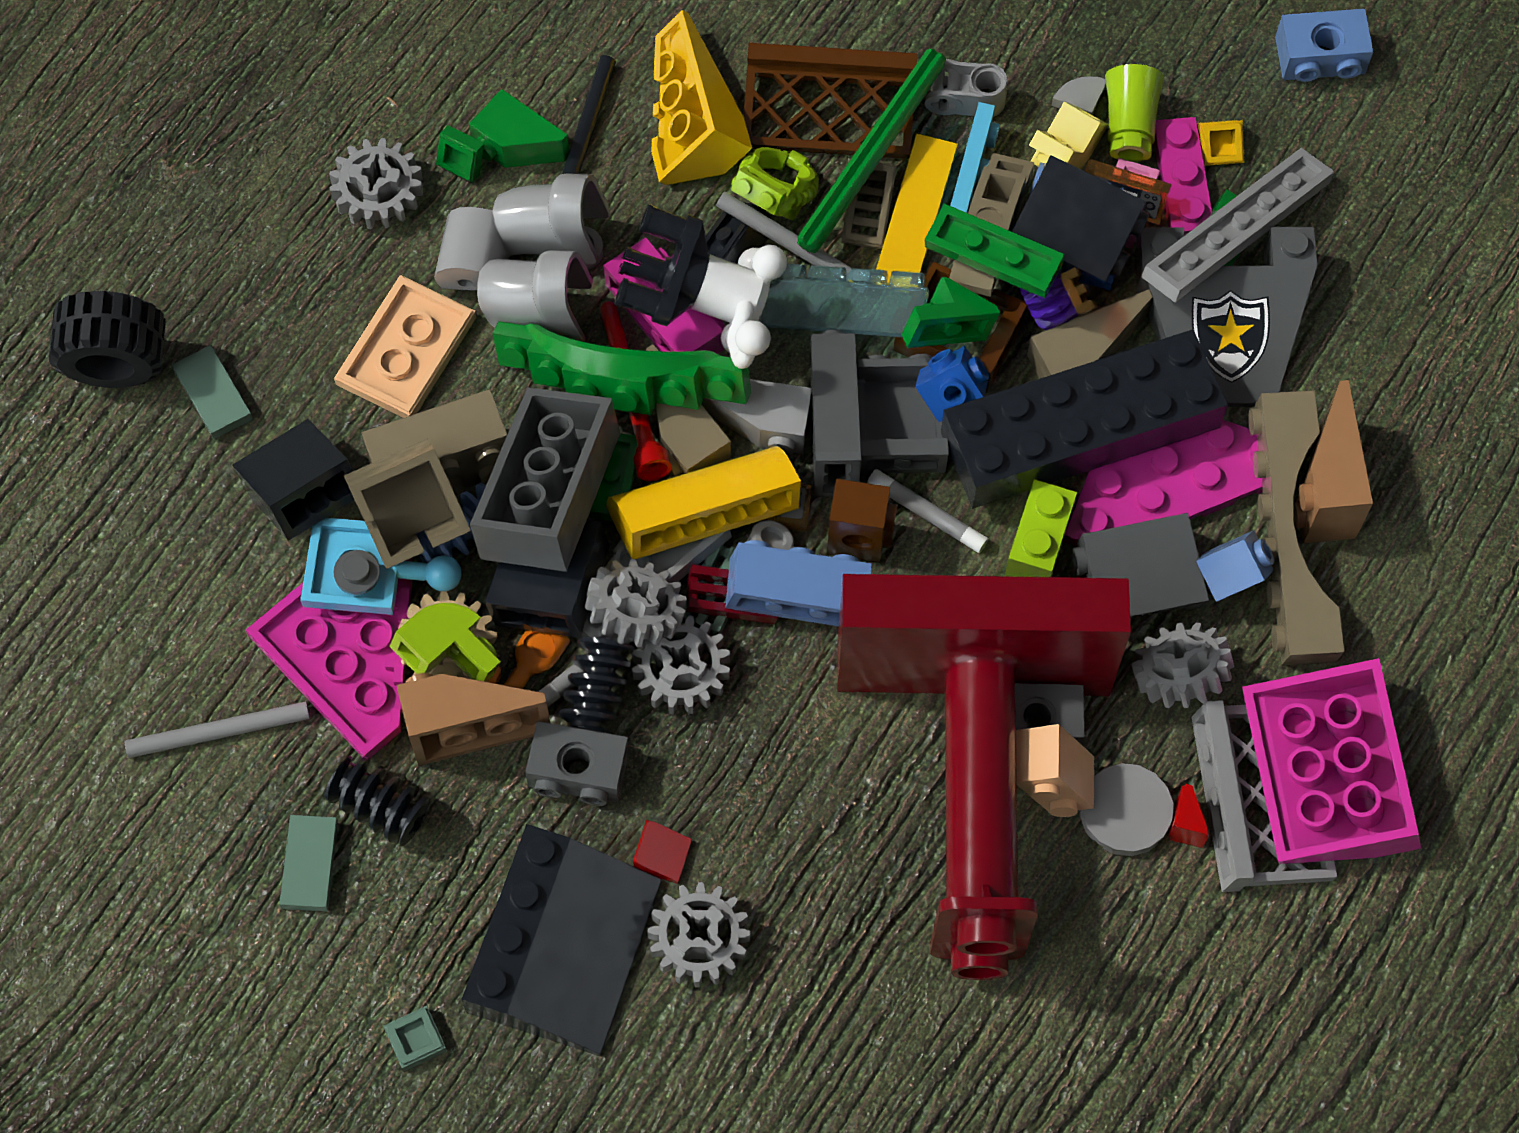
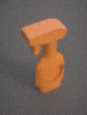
(534, 654)

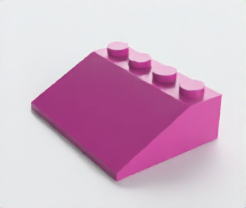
(1331, 765)

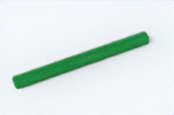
(871, 151)

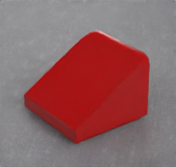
(1188, 821)
(662, 852)

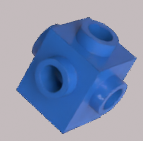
(952, 380)

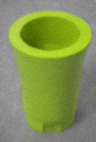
(1132, 110)

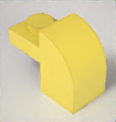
(1070, 137)

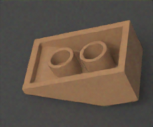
(1336, 483)
(465, 715)

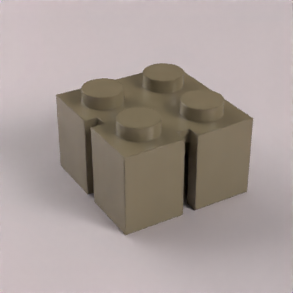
(405, 497)

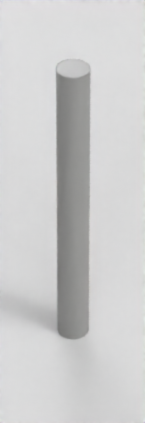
(775, 231)
(217, 729)

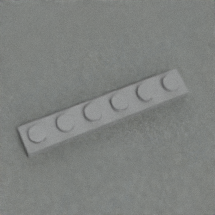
(1237, 225)

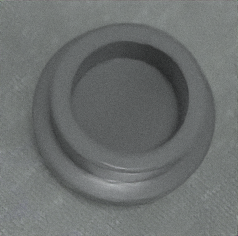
(356, 572)

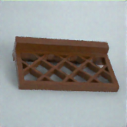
(823, 66)

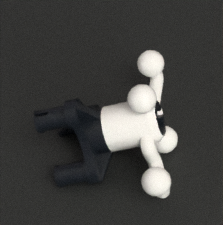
(702, 283)

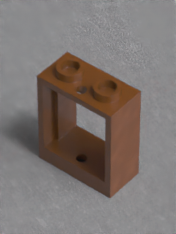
(1009, 325)

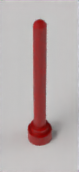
(650, 458)

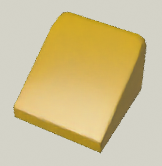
(1221, 142)

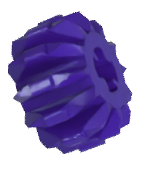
(1053, 309)

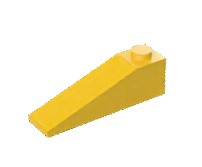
(698, 118)

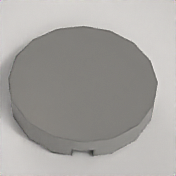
(1129, 810)

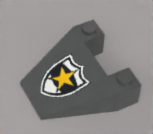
(1239, 313)

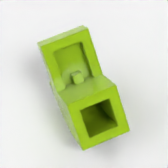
(444, 632)

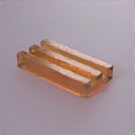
(1079, 292)

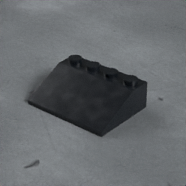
(561, 941)

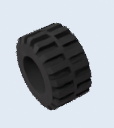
(107, 339)

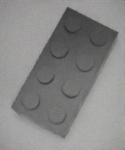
(545, 479)

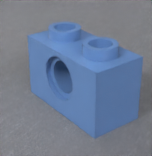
(1340, 31)

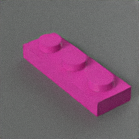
(1182, 166)

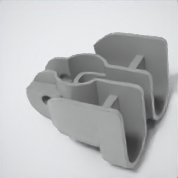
(525, 221)

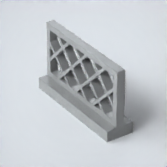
(1227, 809)

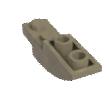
(998, 202)

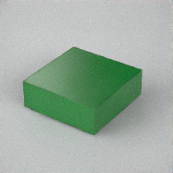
(460, 153)

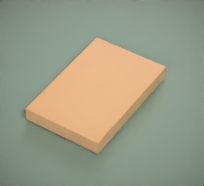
(405, 347)

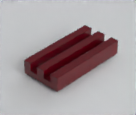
(713, 608)

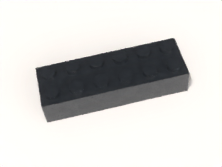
(1083, 418)

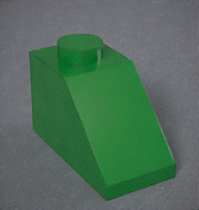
(517, 134)

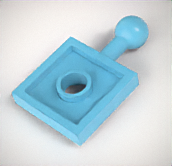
(338, 536)

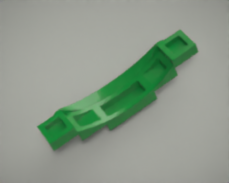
(628, 376)

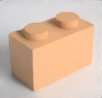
(1055, 770)

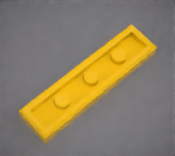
(917, 205)

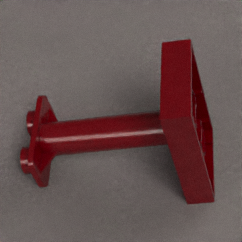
(973, 645)

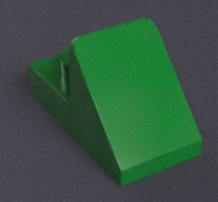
(950, 317)

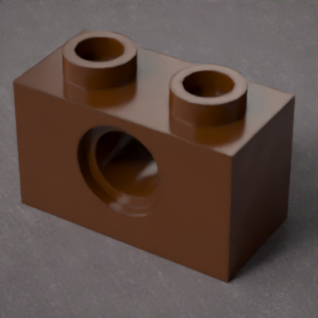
(860, 520)

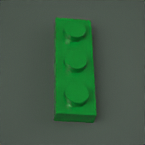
(994, 250)

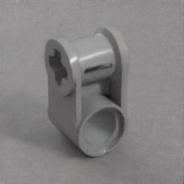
(965, 87)

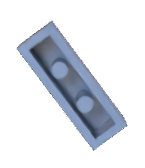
(788, 582)

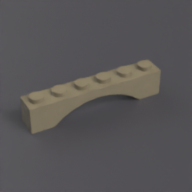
(1306, 617)

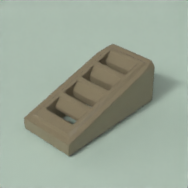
(882, 173)

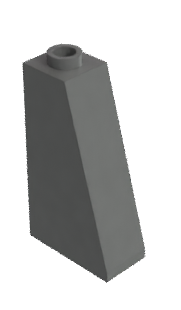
(834, 410)

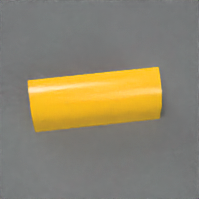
(705, 502)

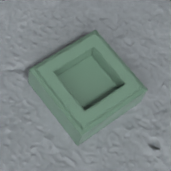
(415, 1038)

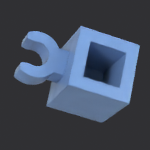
(1236, 565)

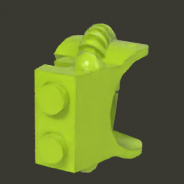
(771, 193)

